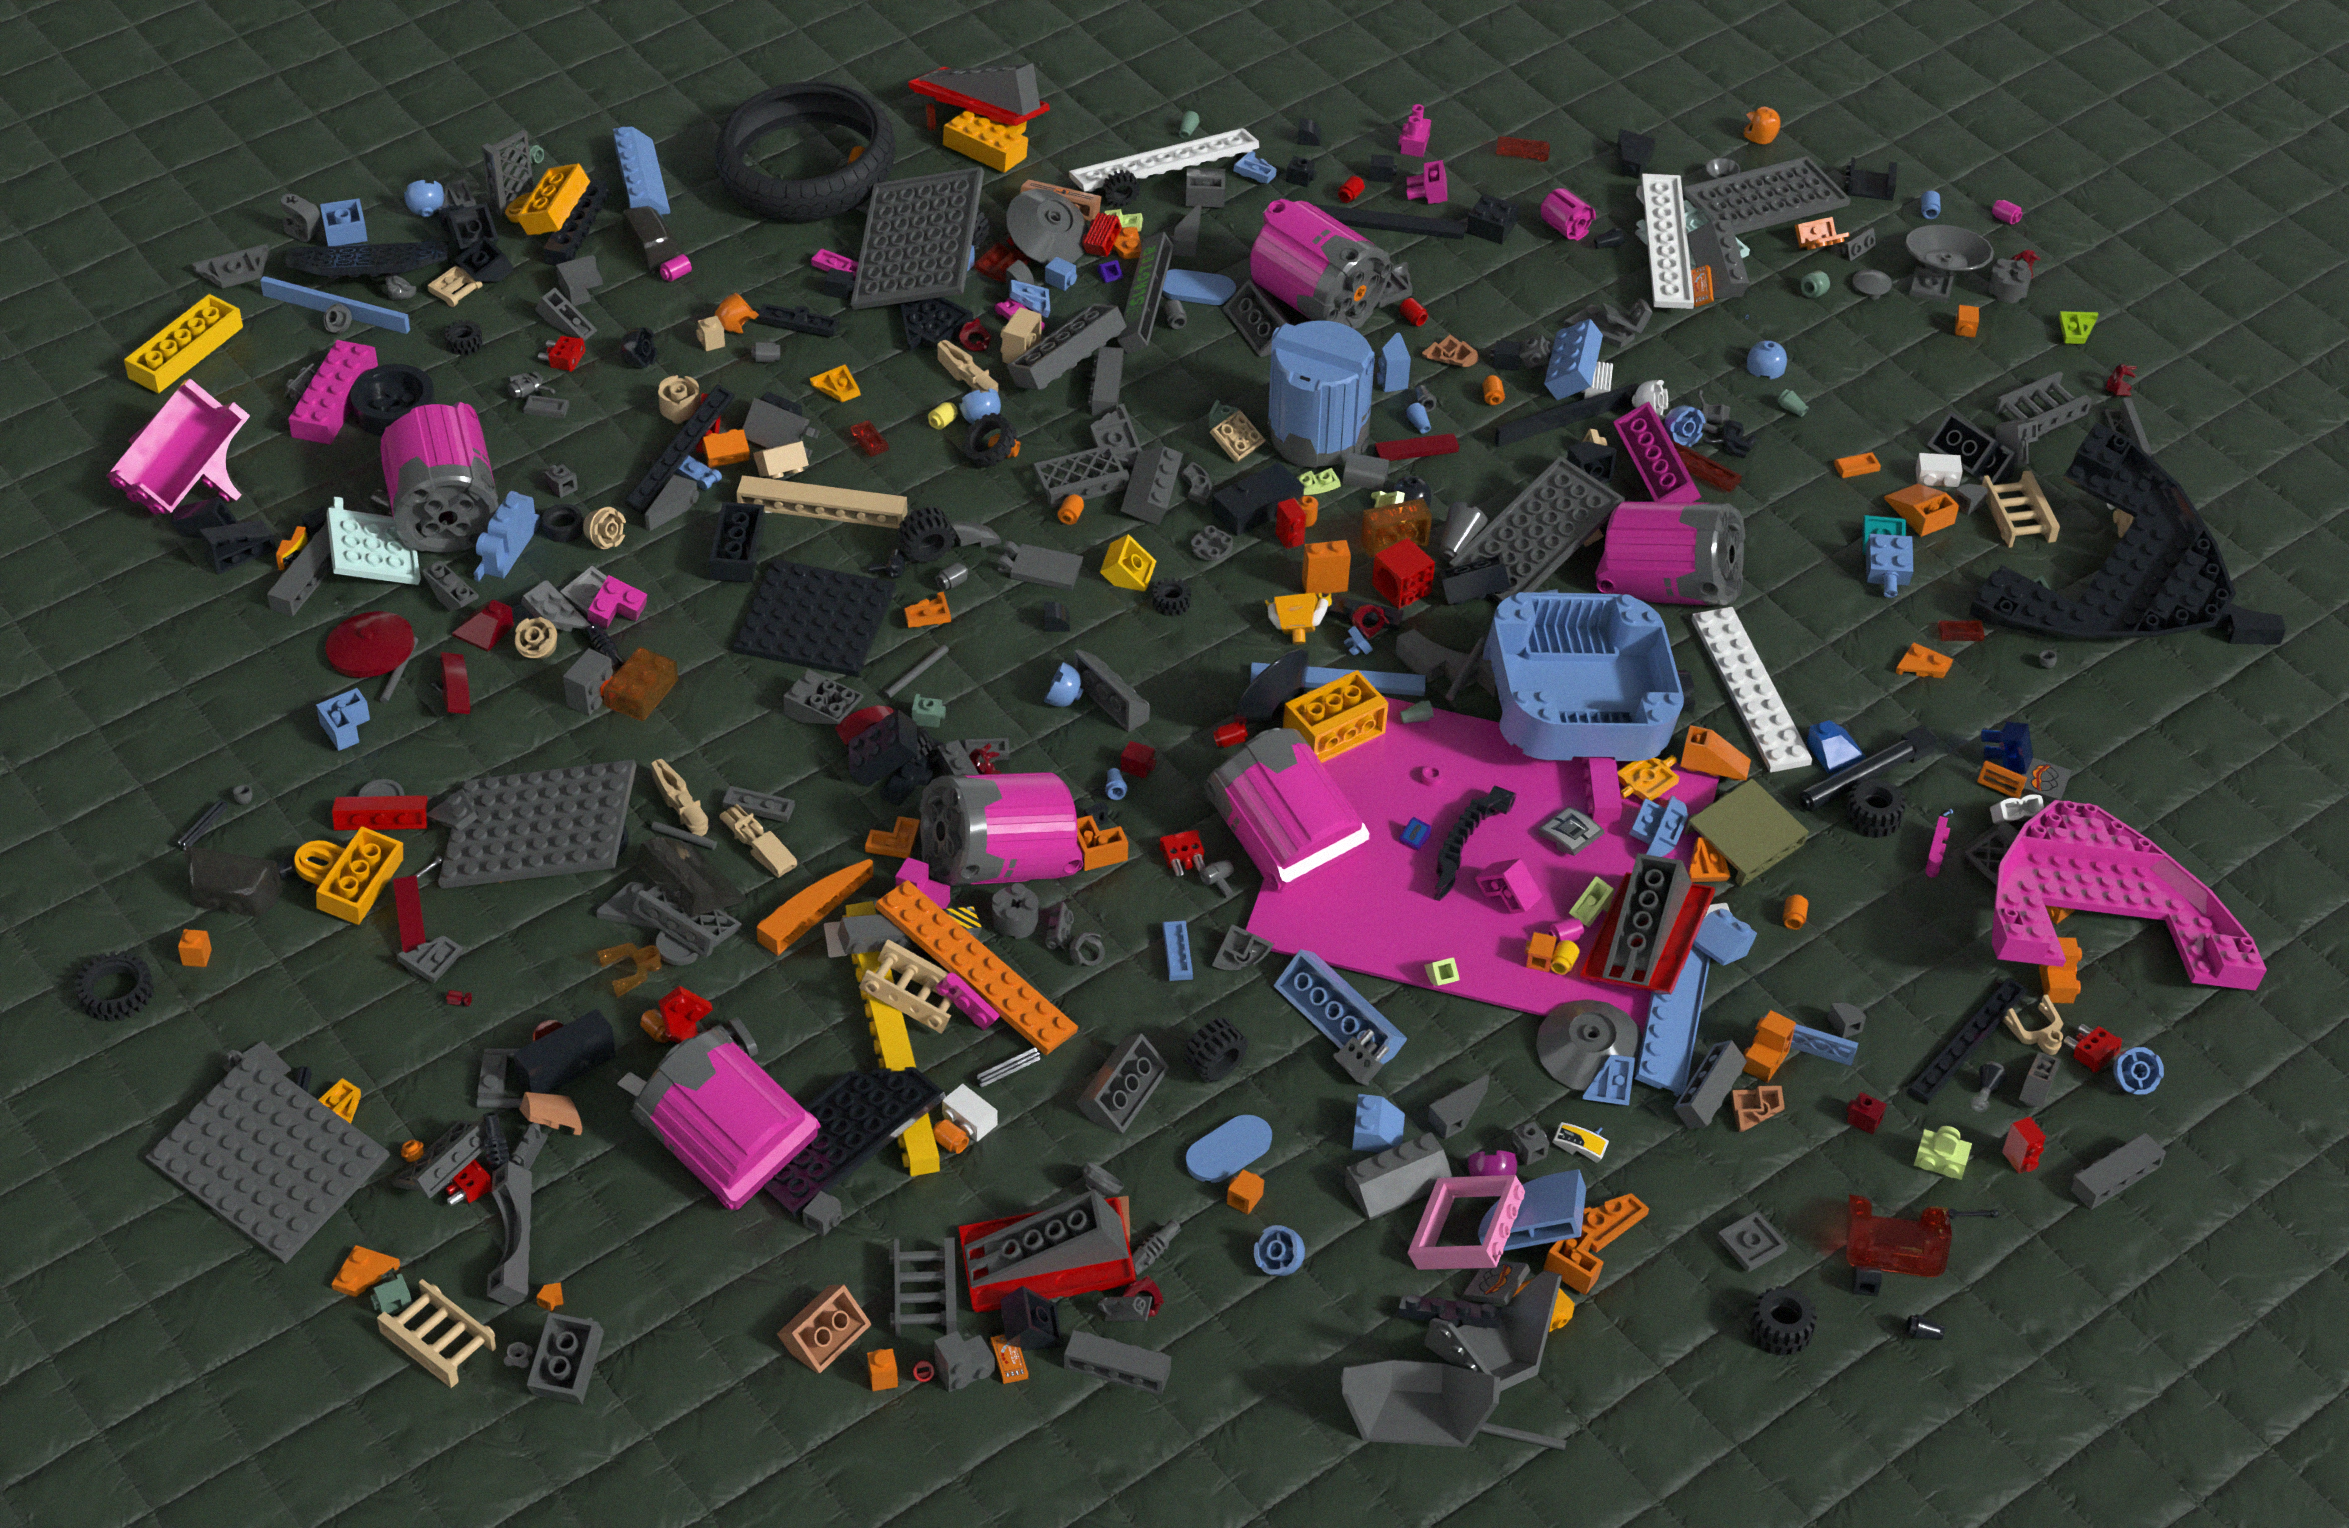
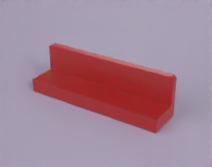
(380, 812)

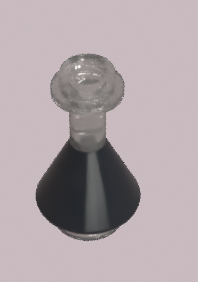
(1991, 1077)

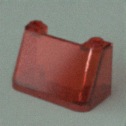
(1898, 1243)

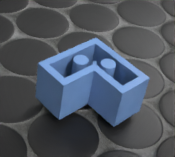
(341, 716)

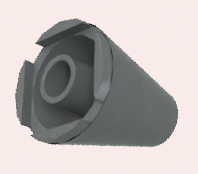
(1460, 529)

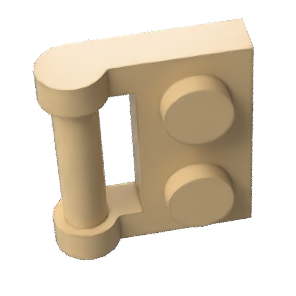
(450, 282)

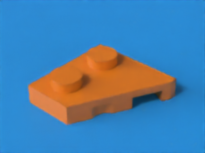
(928, 612)
(362, 1270)

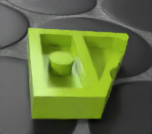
(2077, 326)

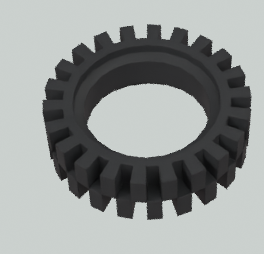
(116, 1007)

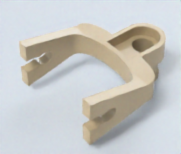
(2048, 1038)

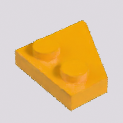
(837, 384)
(342, 1099)

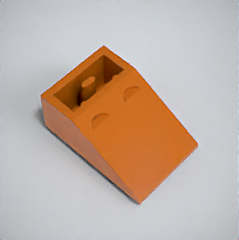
(1924, 508)
(1712, 754)

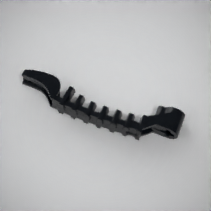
(1450, 855)

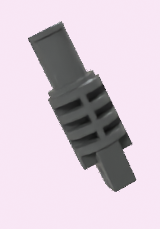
(1154, 1246)

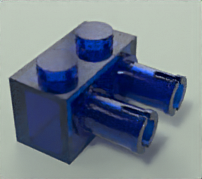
(2014, 746)

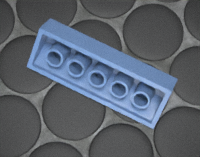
(640, 169)
(1335, 1005)

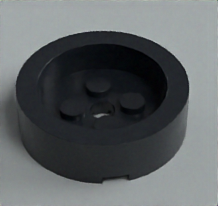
(389, 386)

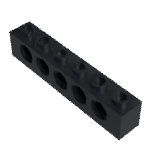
(566, 242)

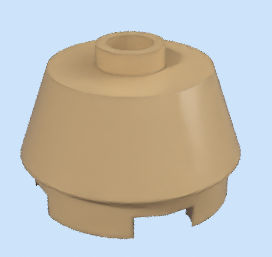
(604, 527)
(536, 638)

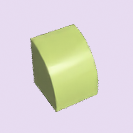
(1442, 972)

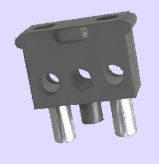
(1359, 1059)

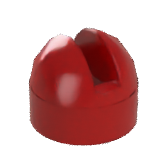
(925, 1375)

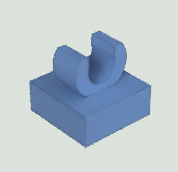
(1358, 641)

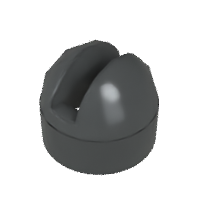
(2047, 658)
(243, 794)

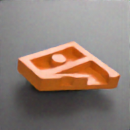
(1128, 243)
(1924, 662)
(1707, 863)

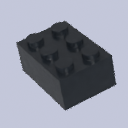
(883, 748)

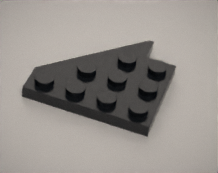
(932, 321)

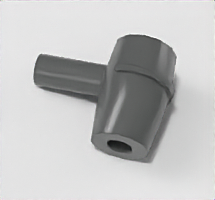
(1216, 873)

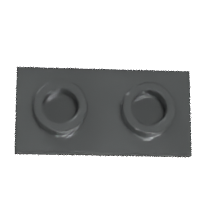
(1859, 245)
(296, 387)
(1061, 921)
(528, 1146)
(1125, 1308)

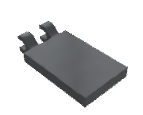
(775, 426)
(1040, 565)

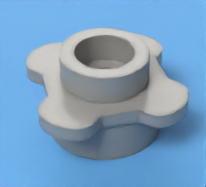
(518, 1349)

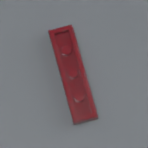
(1417, 447)

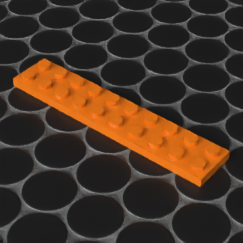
(977, 966)

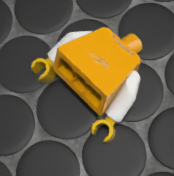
(1298, 614)

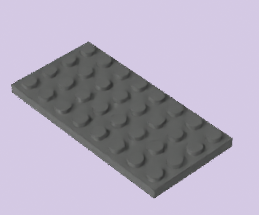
(1767, 195)
(1543, 526)

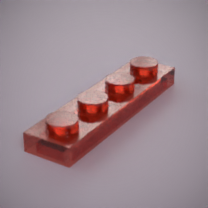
(1707, 468)

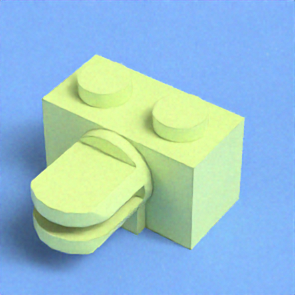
(1943, 1152)

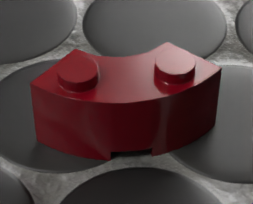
(860, 721)

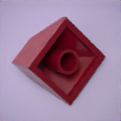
(486, 625)

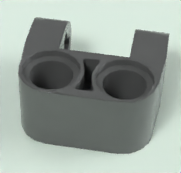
(304, 219)

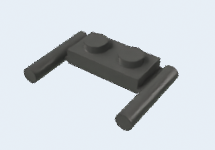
(493, 1080)

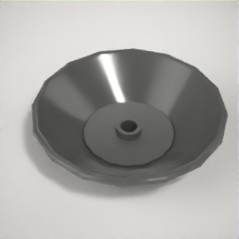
(1038, 235)
(1949, 249)
(1574, 1056)

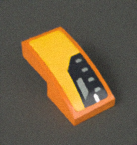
(291, 549)

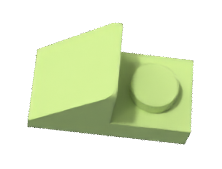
(1593, 900)

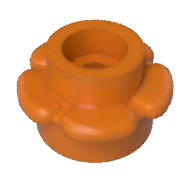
(412, 1150)

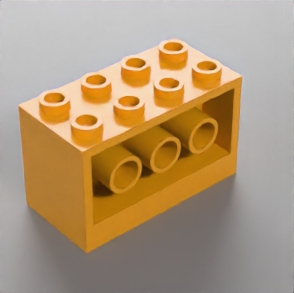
(1338, 715)

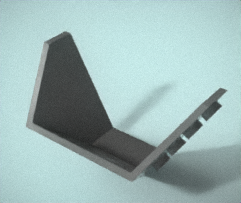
(1505, 1352)
(1419, 1401)

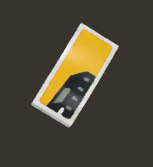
(1575, 1138)

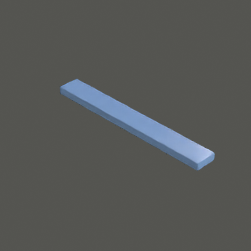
(322, 301)
(1382, 681)

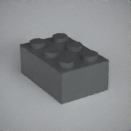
(565, 1358)

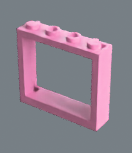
(1423, 1248)

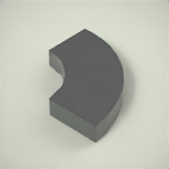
(1199, 483)

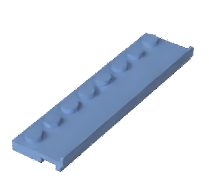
(1673, 1027)

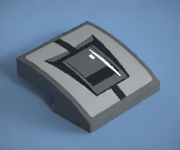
(1571, 831)

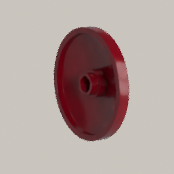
(370, 644)

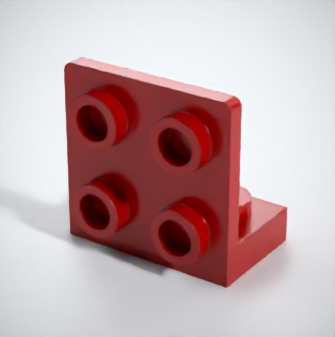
(680, 1013)

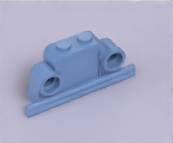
(507, 535)

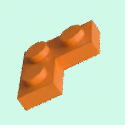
(894, 844)

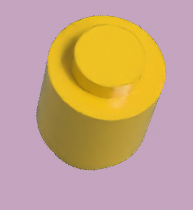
(1564, 957)

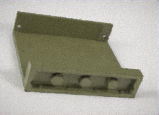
(1749, 830)

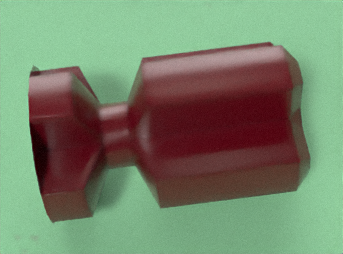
(456, 998)

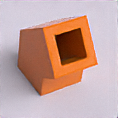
(550, 1296)

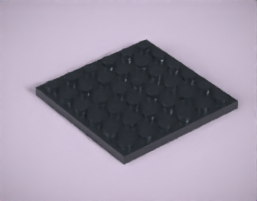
(815, 618)

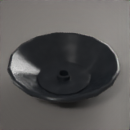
(1272, 688)

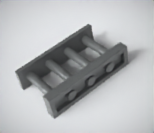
(2049, 419)
(945, 1276)

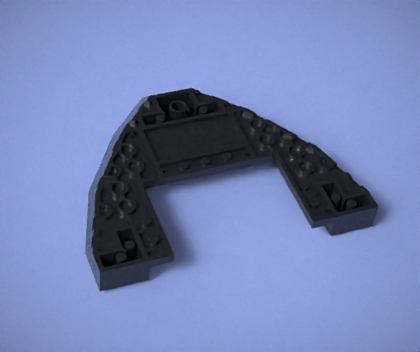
(2154, 583)

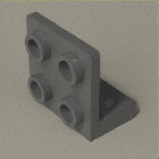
(1635, 321)

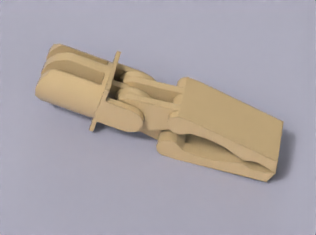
(962, 367)
(677, 796)
(765, 846)

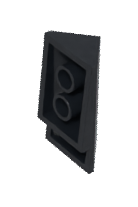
(1978, 451)

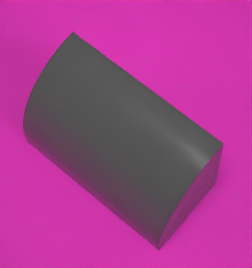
(1366, 471)

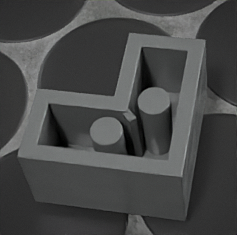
(584, 681)
(962, 1361)

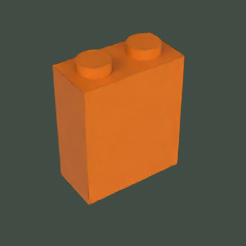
(1326, 567)

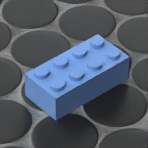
(1573, 359)

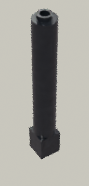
(1912, 746)

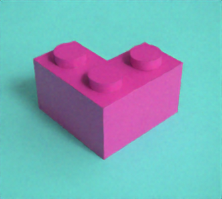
(616, 598)
(918, 874)
(1511, 882)

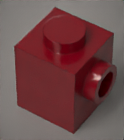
(1138, 759)
(1866, 1112)

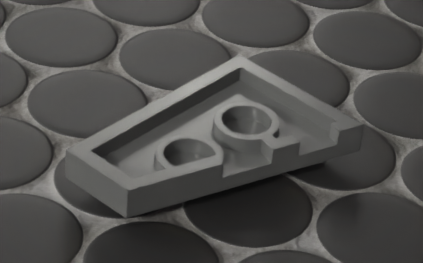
(1612, 334)

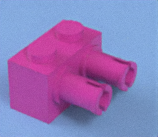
(1415, 133)
(1430, 184)

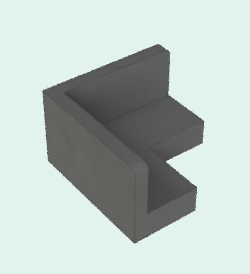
(577, 277)
(2016, 436)

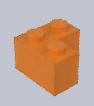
(1100, 847)
(2061, 982)
(1769, 1046)
(1574, 1261)

